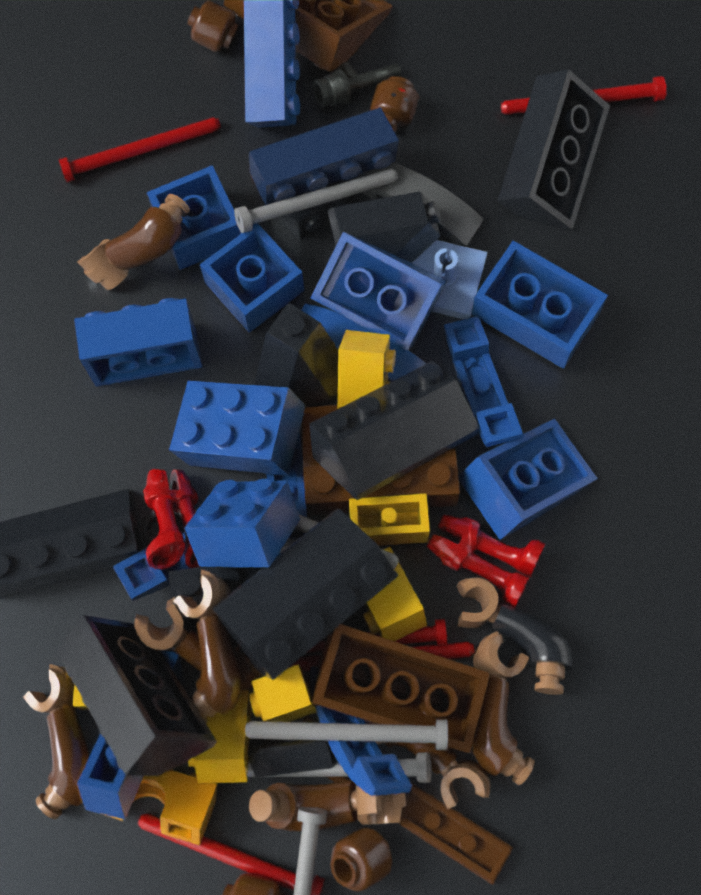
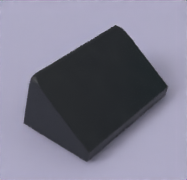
(289, 756)

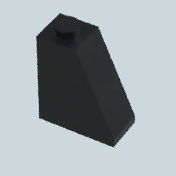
(396, 224)
(300, 357)

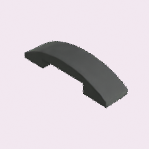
(458, 219)

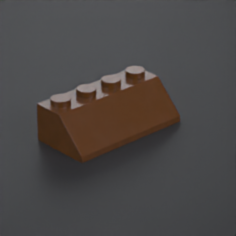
(398, 685)

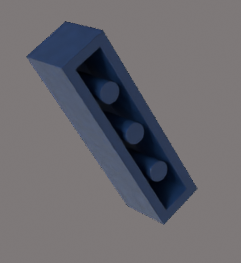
(323, 156)

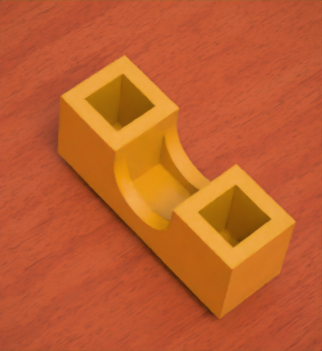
(185, 802)

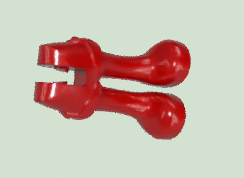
(164, 500)
(472, 539)

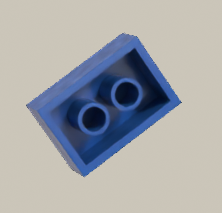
(538, 304)
(138, 342)
(238, 427)

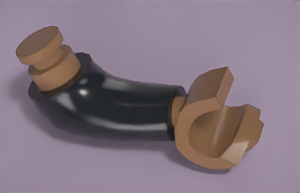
(543, 643)

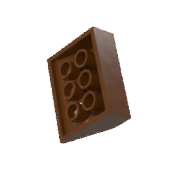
(331, 28)
(324, 494)

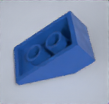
(378, 290)
(526, 478)

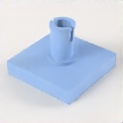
(462, 271)

